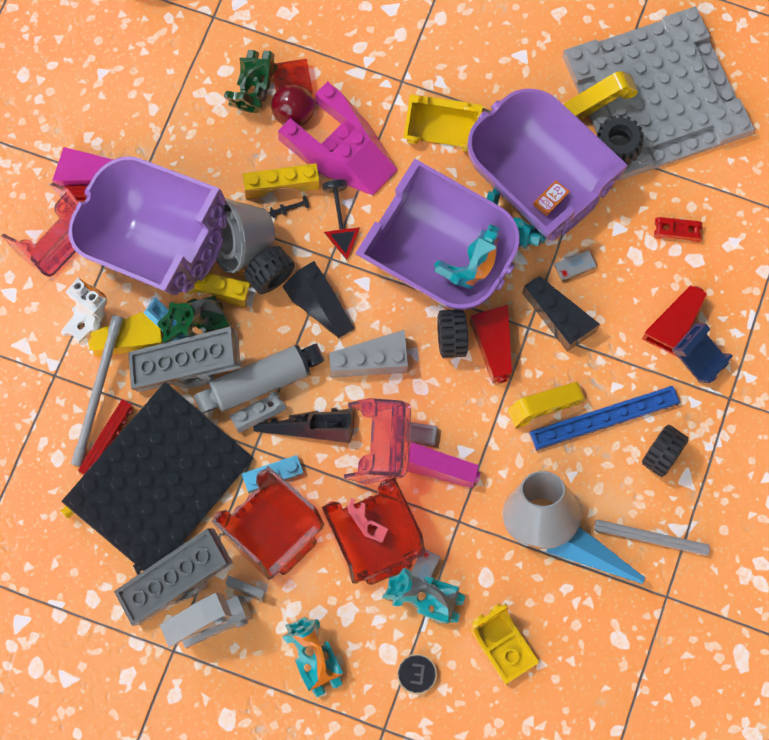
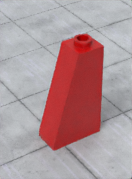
(675, 320)
(493, 339)

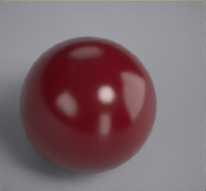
(293, 102)

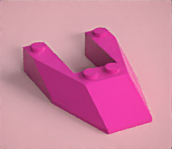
(349, 152)

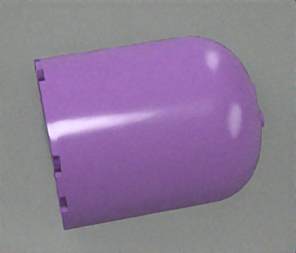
(531, 144)
(433, 222)
(150, 224)

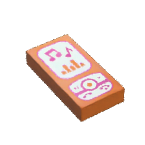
(551, 198)

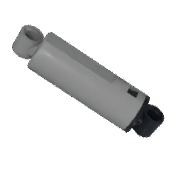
(259, 378)

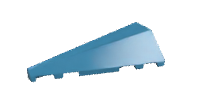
(592, 553)

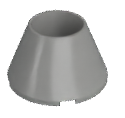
(246, 235)
(542, 525)

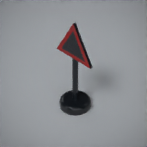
(343, 238)

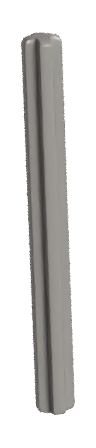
(652, 537)

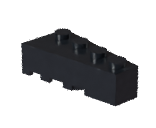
(559, 313)

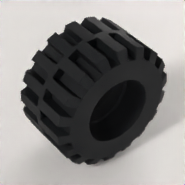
(627, 129)
(269, 270)
(452, 333)
(665, 450)

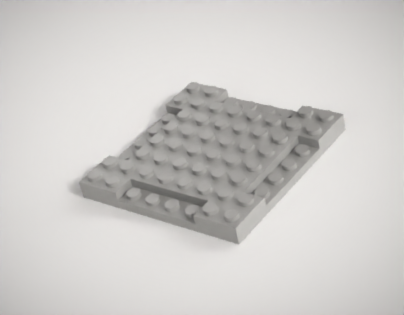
(680, 84)

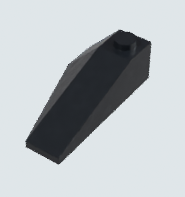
(315, 296)

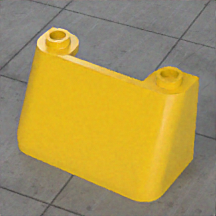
(440, 120)

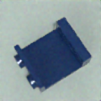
(701, 354)

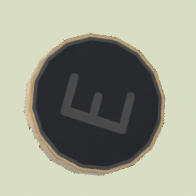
(416, 674)

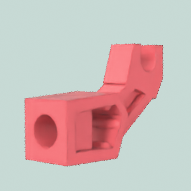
(359, 518)

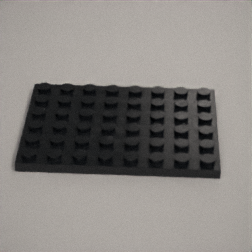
(157, 478)

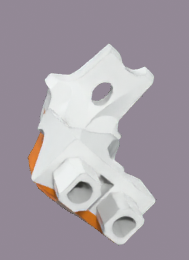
(88, 310)

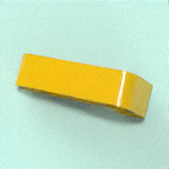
(614, 86)
(544, 403)

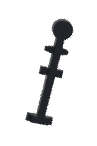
(282, 209)
(137, 570)

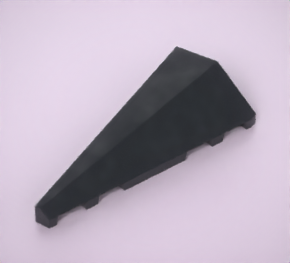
(329, 426)

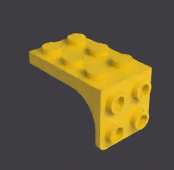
(503, 643)

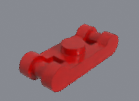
(678, 229)

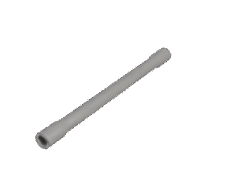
(113, 332)

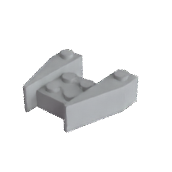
(206, 620)

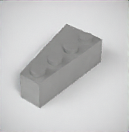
(371, 357)

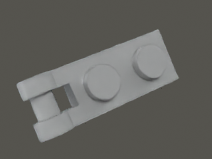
(258, 412)

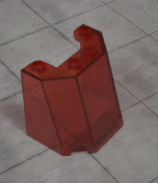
(272, 525)
(368, 558)

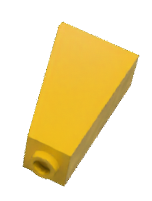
(135, 334)

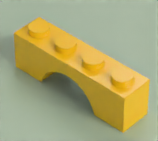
(298, 177)
(227, 289)

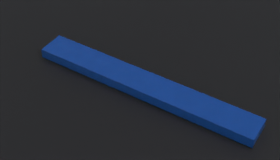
(604, 418)

